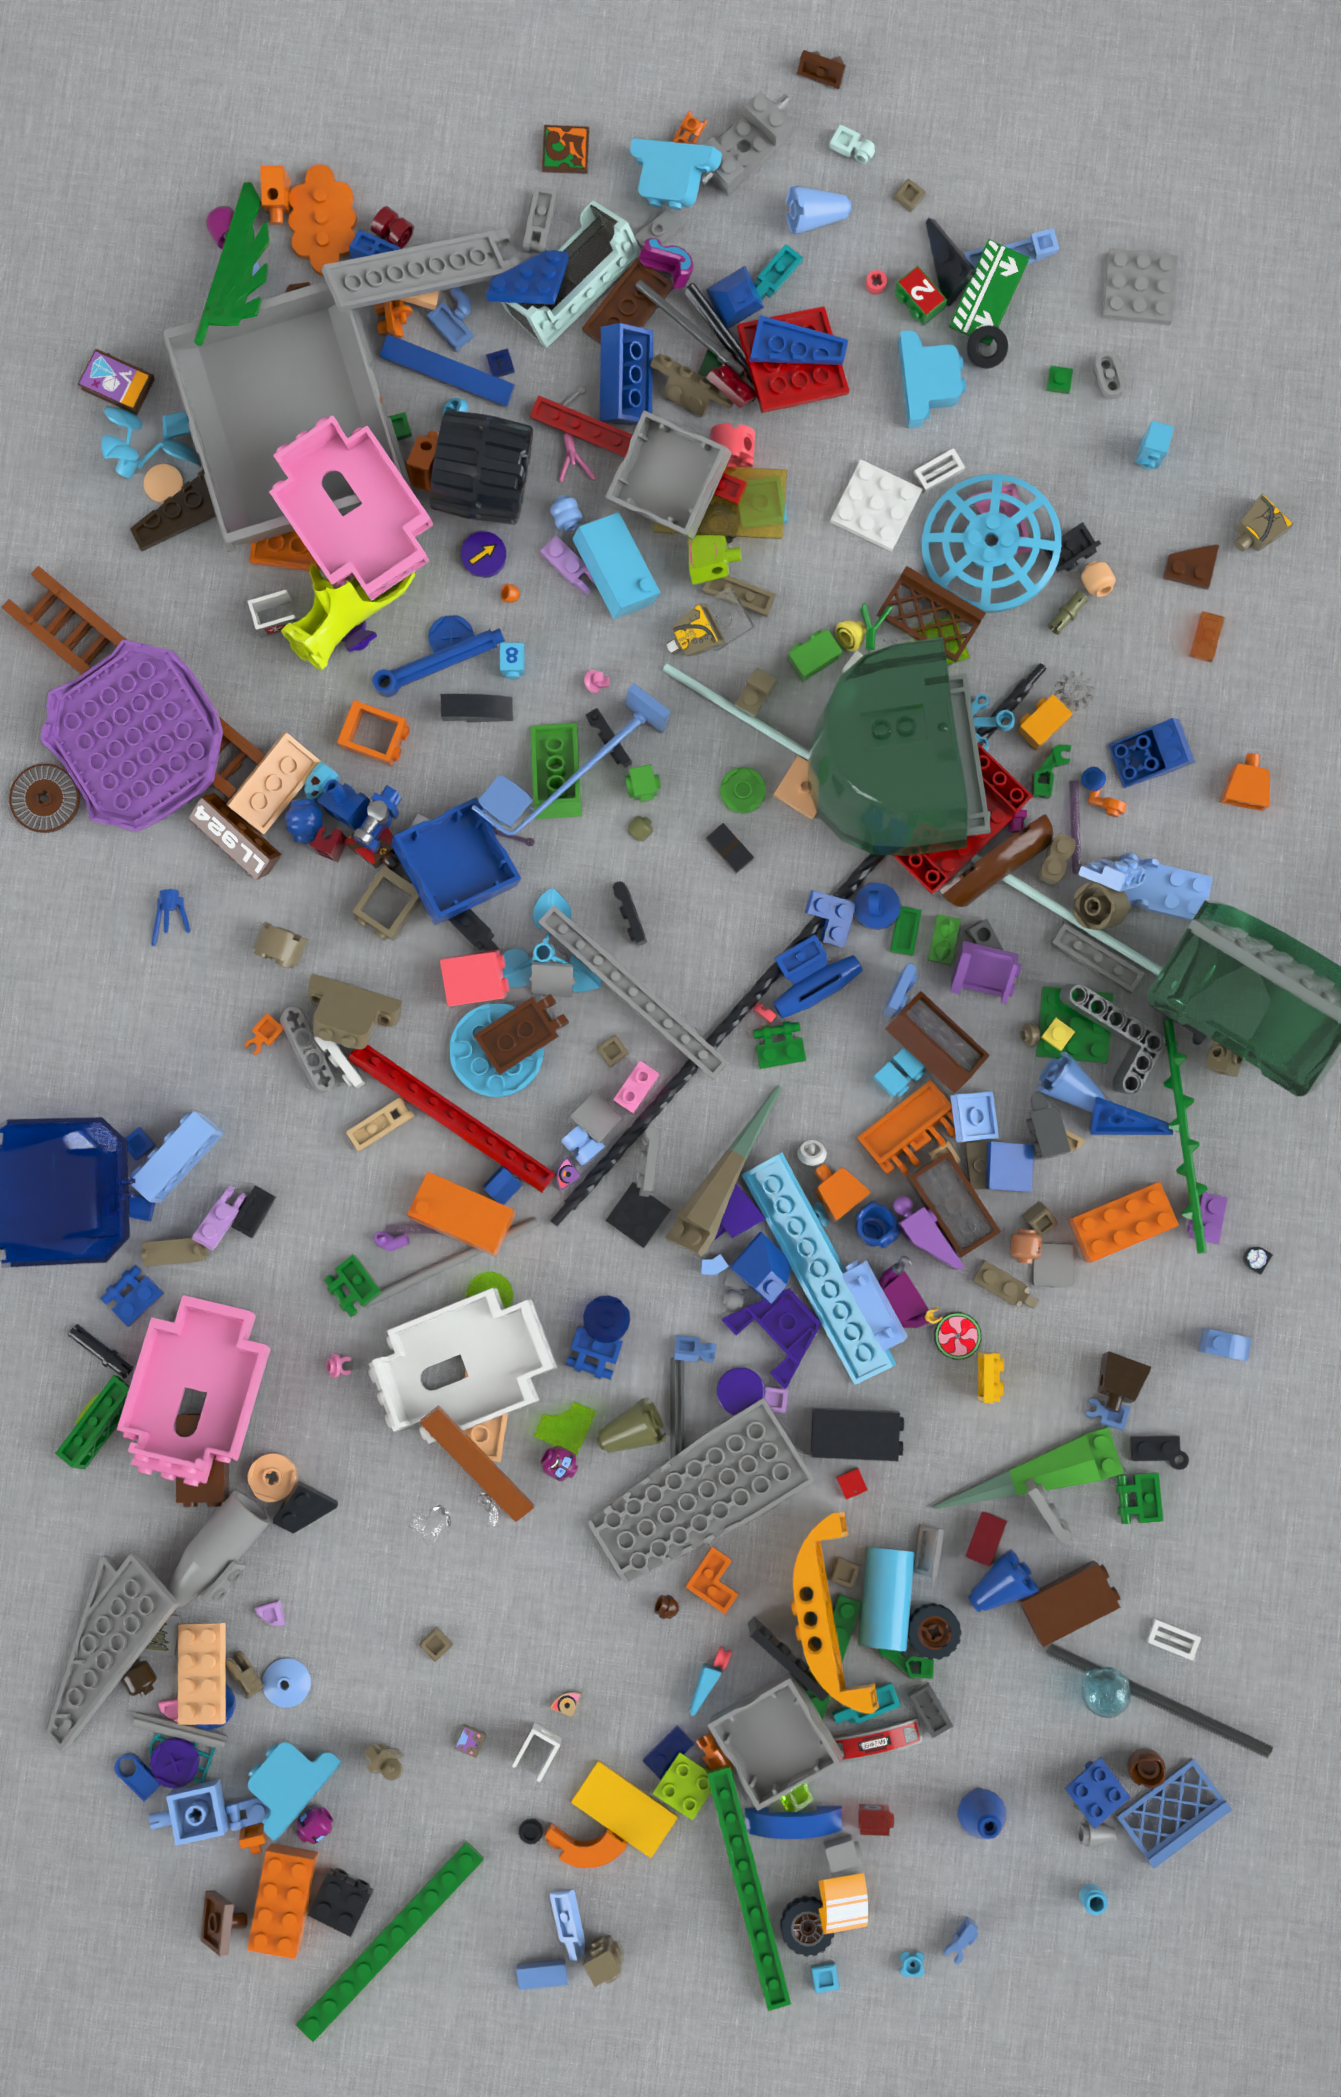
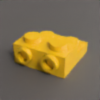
(989, 1377)

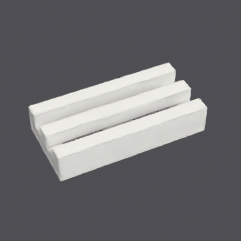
(923, 480)
(1154, 1631)

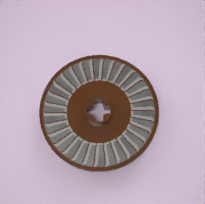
(52, 814)

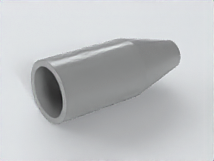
(213, 1555)

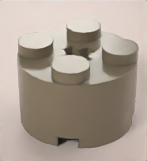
(1100, 906)
(280, 944)

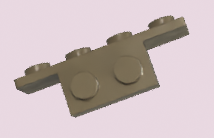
(688, 387)

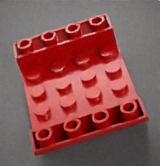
(1004, 800)

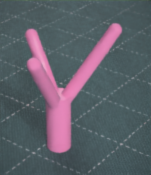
(571, 456)

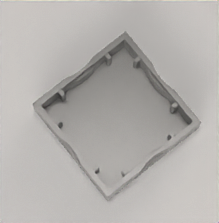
(668, 474)
(775, 1740)

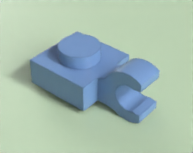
(690, 1349)
(964, 1935)

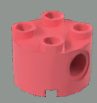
(738, 440)

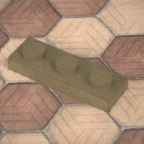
(750, 596)

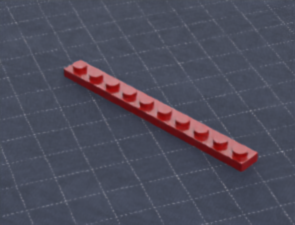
(612, 439)
(452, 1117)

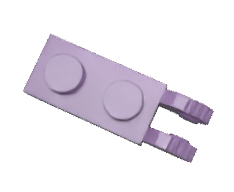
(567, 563)
(218, 1220)

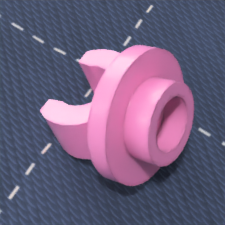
(595, 680)
(334, 1365)

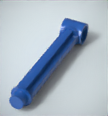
(436, 662)

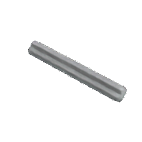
(184, 1732)

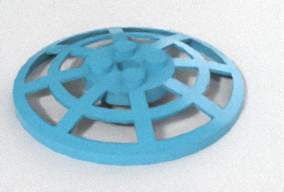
(993, 556)

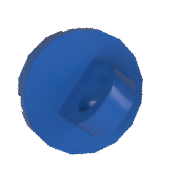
(877, 906)

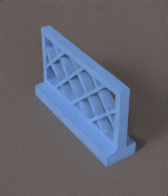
(1187, 1831)

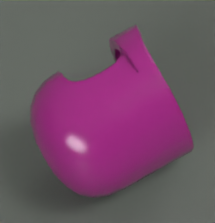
(218, 223)

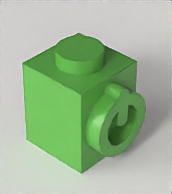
(642, 783)

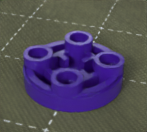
(739, 1389)

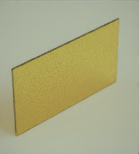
(758, 513)

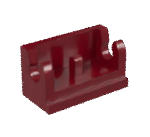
(331, 846)
(986, 1538)

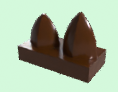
(822, 69)

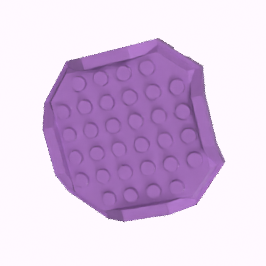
(135, 735)

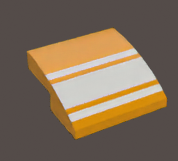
(843, 1903)

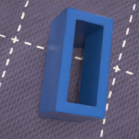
(502, 1185)

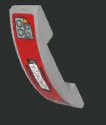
(880, 1740)

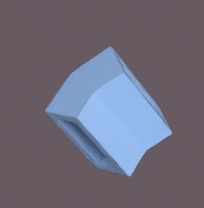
(713, 1266)

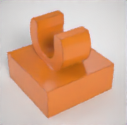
(253, 1837)

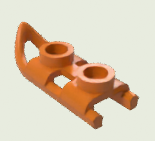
(691, 126)

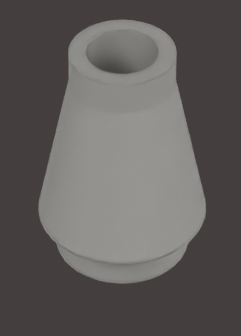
(1090, 1836)

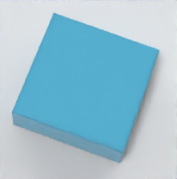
(825, 1977)

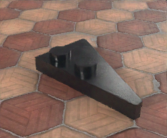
(950, 263)

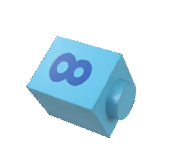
(512, 660)

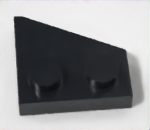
(303, 1507)

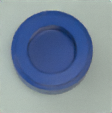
(1093, 779)

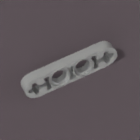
(303, 1051)

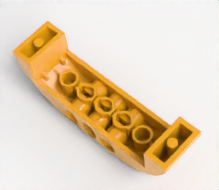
(824, 1661)

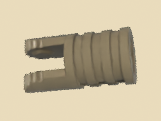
(244, 1674)

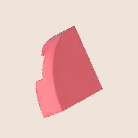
(767, 1014)

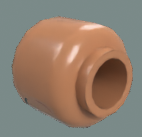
(1026, 1245)

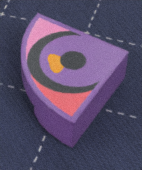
(567, 1174)

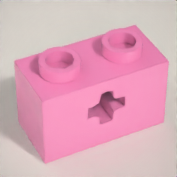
(636, 1087)

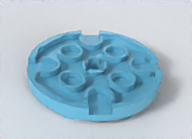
(473, 1065)

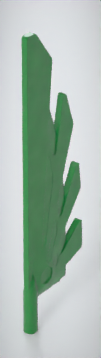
(233, 276)

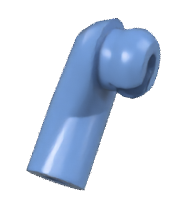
(464, 303)

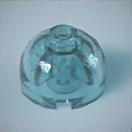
(1106, 1692)

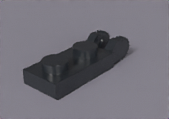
(629, 912)

